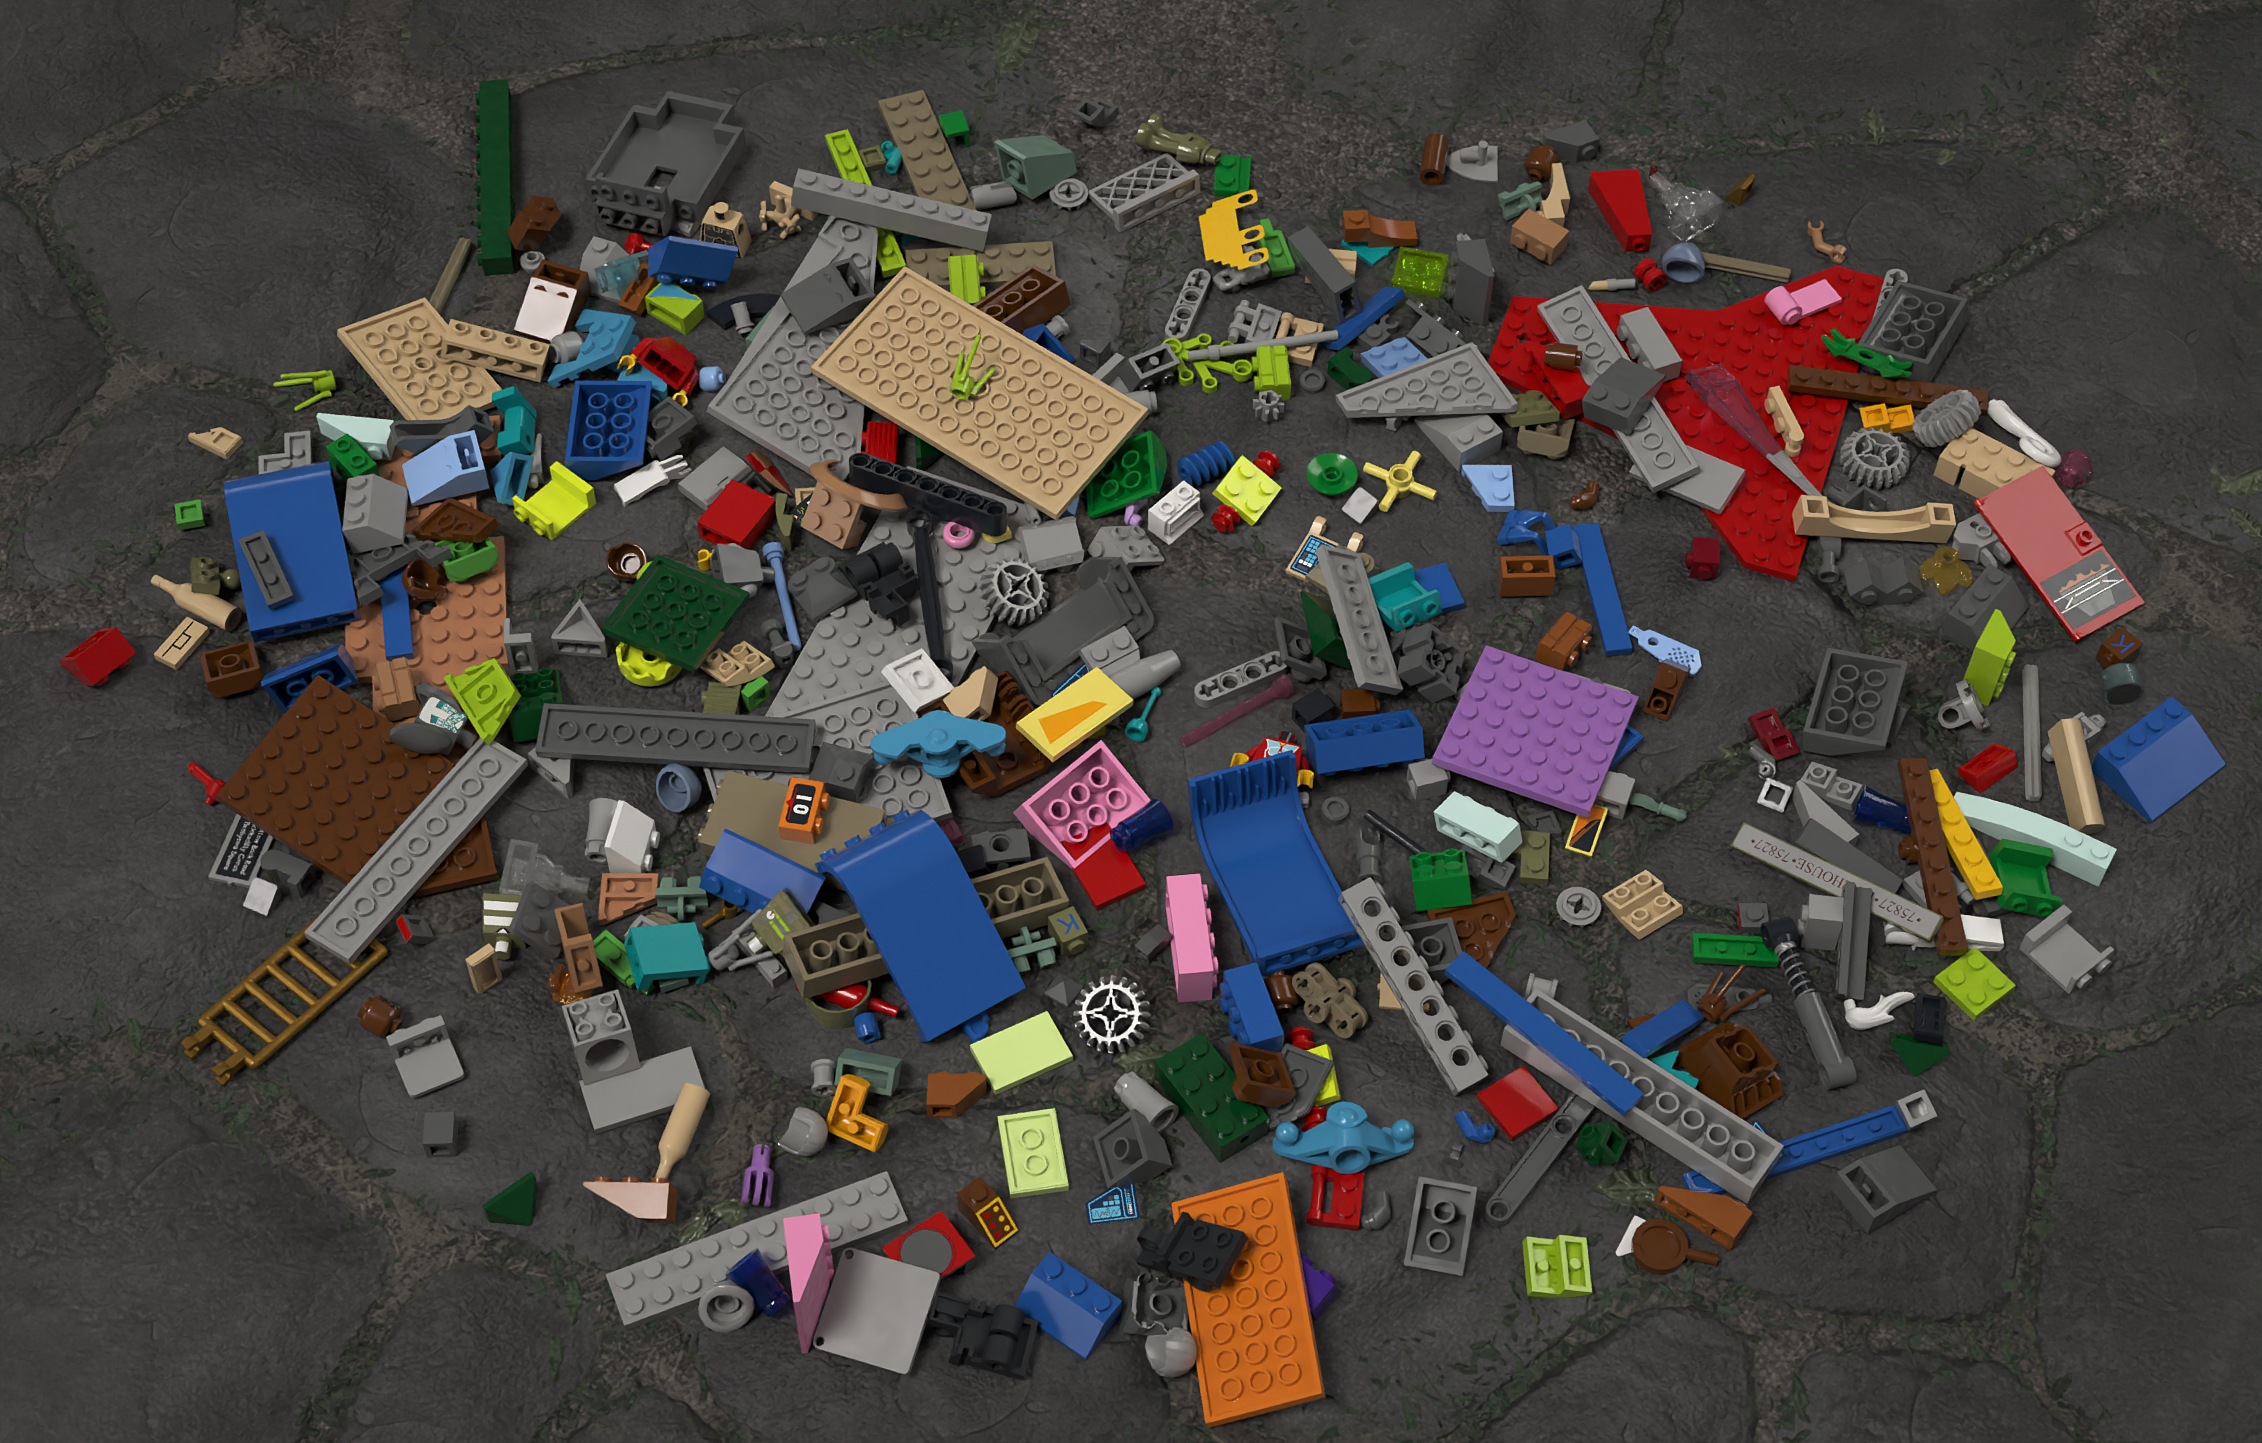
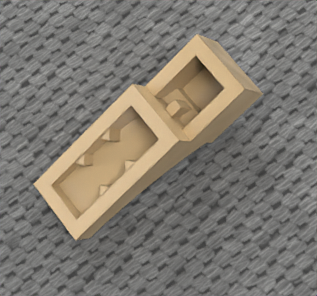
(1558, 200)

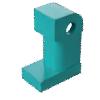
(519, 422)

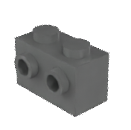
(1149, 368)

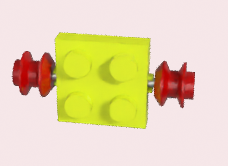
(1246, 491)
(1300, 1038)

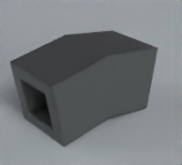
(1153, 942)

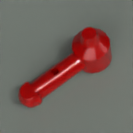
(636, 243)
(212, 785)

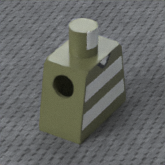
(497, 917)

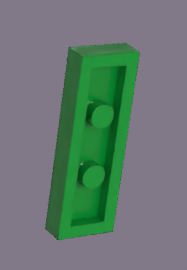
(1731, 950)

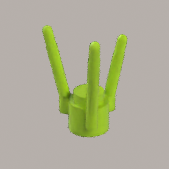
(322, 381)
(963, 383)

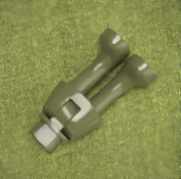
(1187, 147)

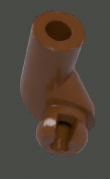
(1586, 499)

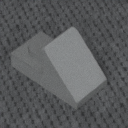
(557, 773)

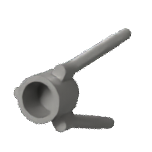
(726, 953)

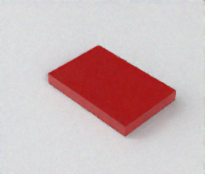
(1107, 872)

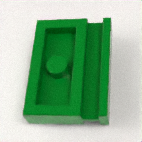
(1232, 176)

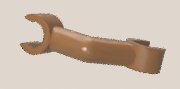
(1835, 253)

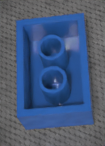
(1250, 1009)

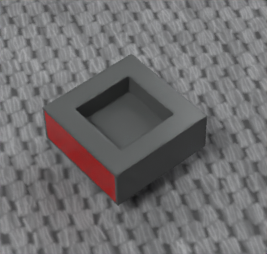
(1751, 916)
(414, 929)

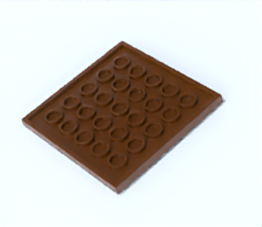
(332, 781)

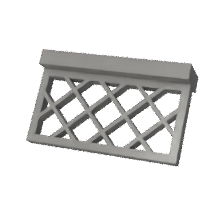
(1149, 201)

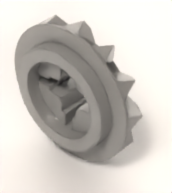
(1077, 189)
(1570, 898)

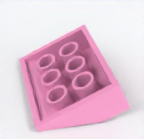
(1080, 798)
(809, 1271)

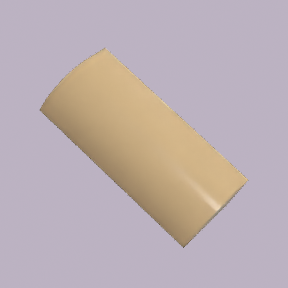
(2076, 776)

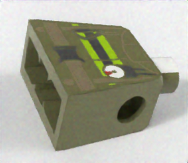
(777, 919)

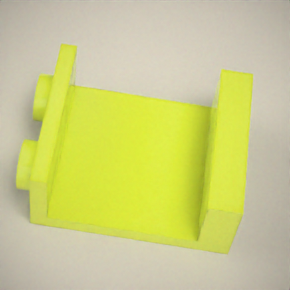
(557, 503)

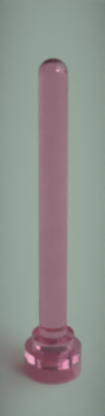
(1280, 688)

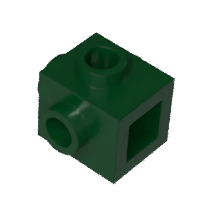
(1601, 1143)

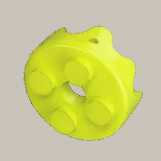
(641, 671)

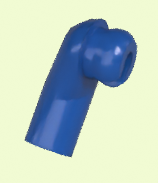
(1473, 1132)

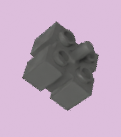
(1430, 662)

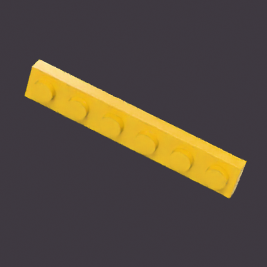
(1963, 844)

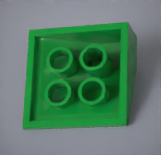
(1128, 476)

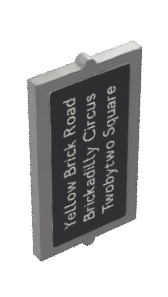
(241, 854)

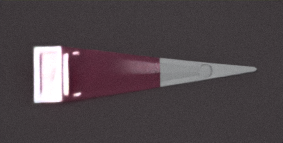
(1729, 401)

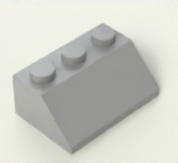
(374, 513)

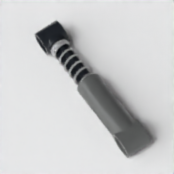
(1834, 1066)

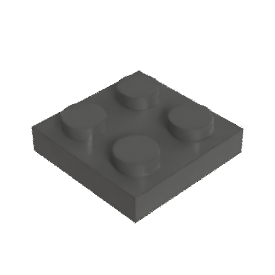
(536, 920)

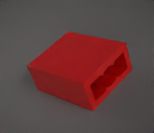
(737, 516)

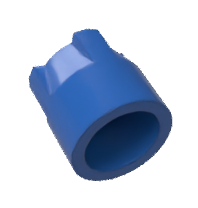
(867, 1027)

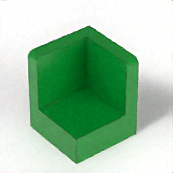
(954, 125)

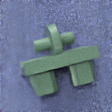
(1520, 200)
(681, 899)
(1042, 949)

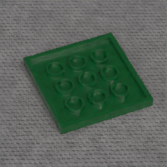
(675, 613)

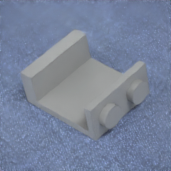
(2064, 952)

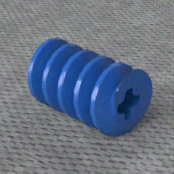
(1205, 462)

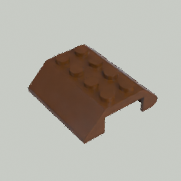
(1020, 759)

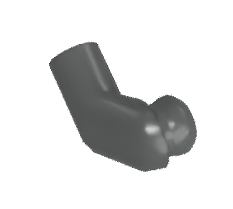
(1765, 761)

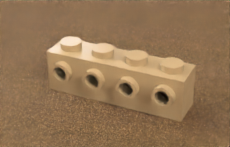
(495, 350)

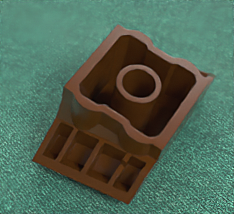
(1732, 1068)

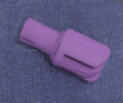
(758, 1176)

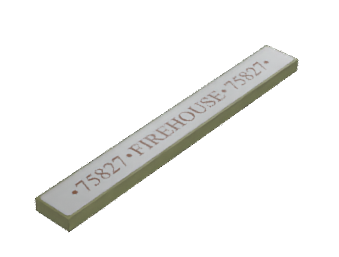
(1831, 878)

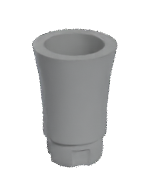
(600, 819)
(1140, 1095)

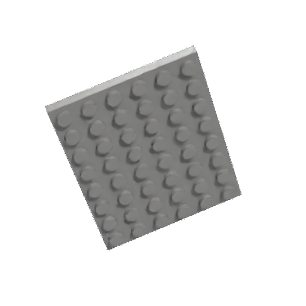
(852, 723)

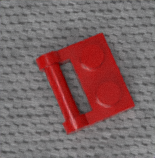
(1344, 1203)

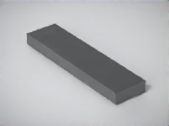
(1839, 852)

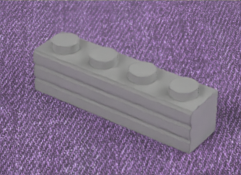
(769, 967)

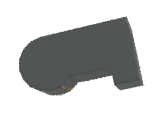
(288, 869)

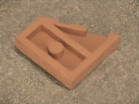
(625, 894)

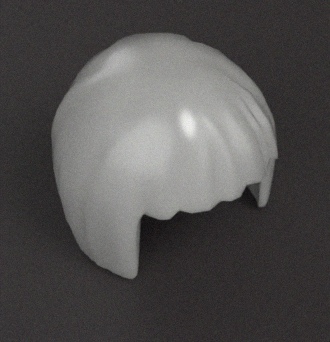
(805, 1133)
(1171, 1353)

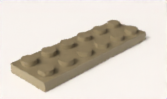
(999, 261)

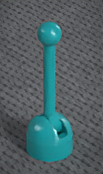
(1138, 728)

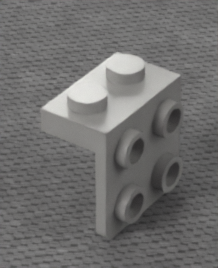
(1128, 543)
(425, 1057)

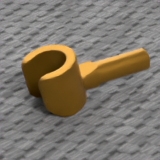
(725, 912)

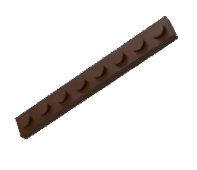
(1873, 387)
(1932, 855)

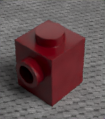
(1703, 558)

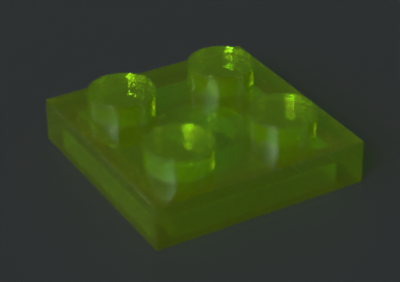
(1420, 271)

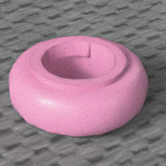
(957, 542)

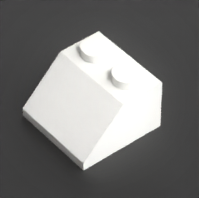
(630, 840)

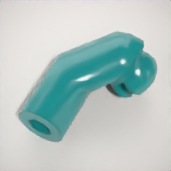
(892, 155)

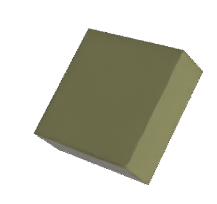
(872, 158)

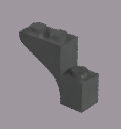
(422, 434)

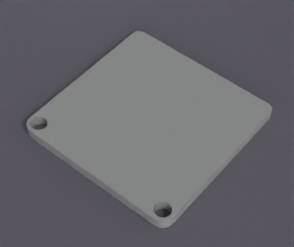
(877, 1310)

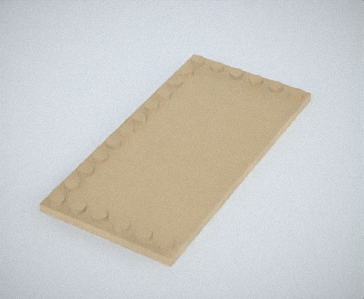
(1029, 429)

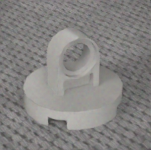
(1968, 707)

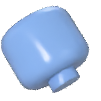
(711, 379)

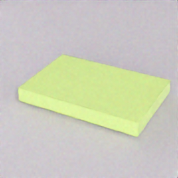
(1021, 1052)
(1032, 1153)

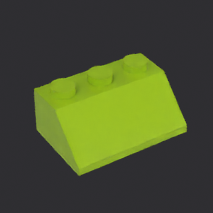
(1991, 659)

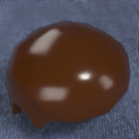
(626, 561)
(421, 580)

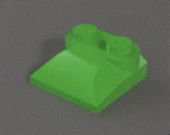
(468, 558)

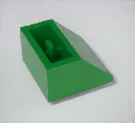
(1440, 879)

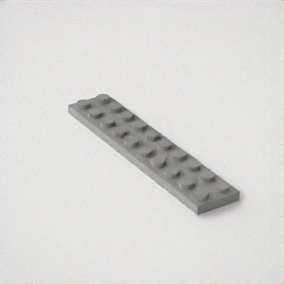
(1653, 441)
(415, 850)
(685, 1273)

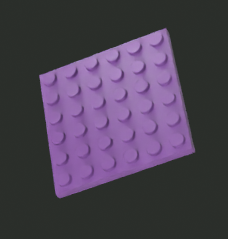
(1535, 731)

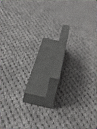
(1853, 943)

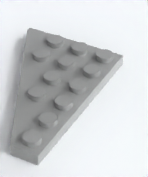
(1441, 385)

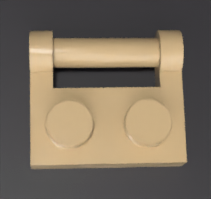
(1299, 354)

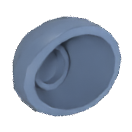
(1684, 263)
(678, 787)

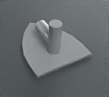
(1475, 162)

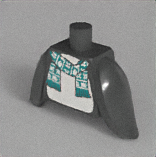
(436, 726)

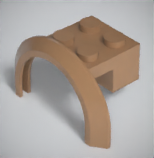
(838, 506)

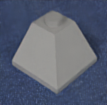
(597, 254)

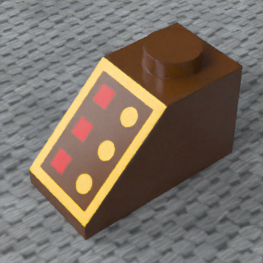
(986, 1212)

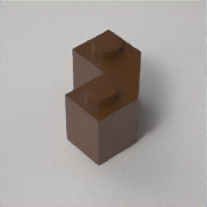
(534, 223)

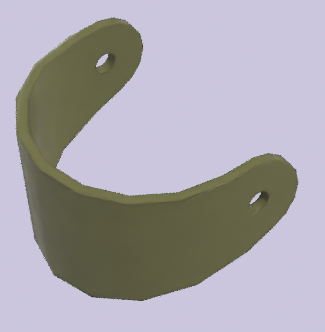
(843, 1018)

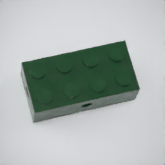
(1201, 1088)

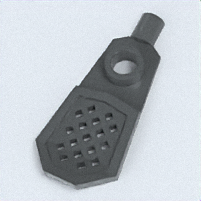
(1731, 996)

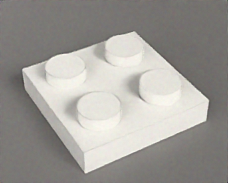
(917, 680)

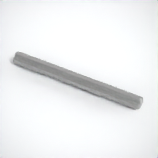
(2031, 720)

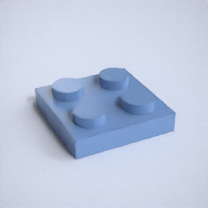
(1391, 357)

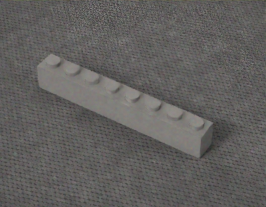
(890, 210)

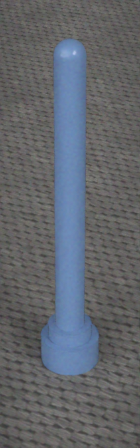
(774, 555)

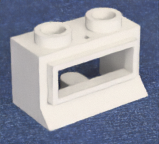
(1171, 516)

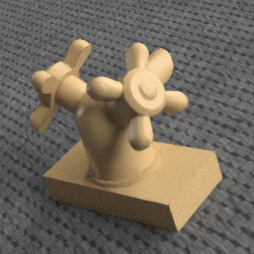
(784, 212)

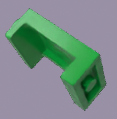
(2024, 877)

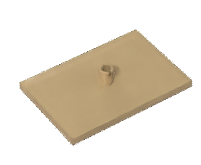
(405, 360)

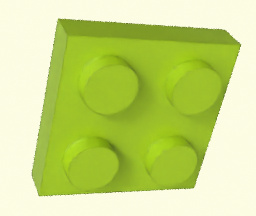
(1974, 983)

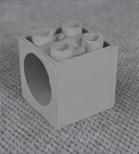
(601, 1036)

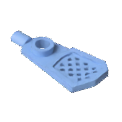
(1668, 649)

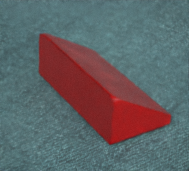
(1988, 767)

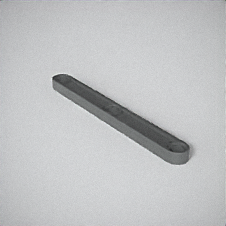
(1539, 1158)

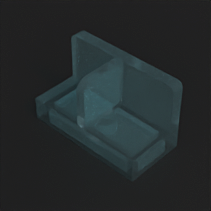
(619, 271)

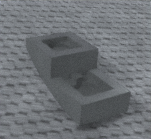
(1486, 869)

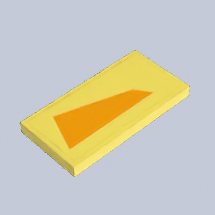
(1074, 714)

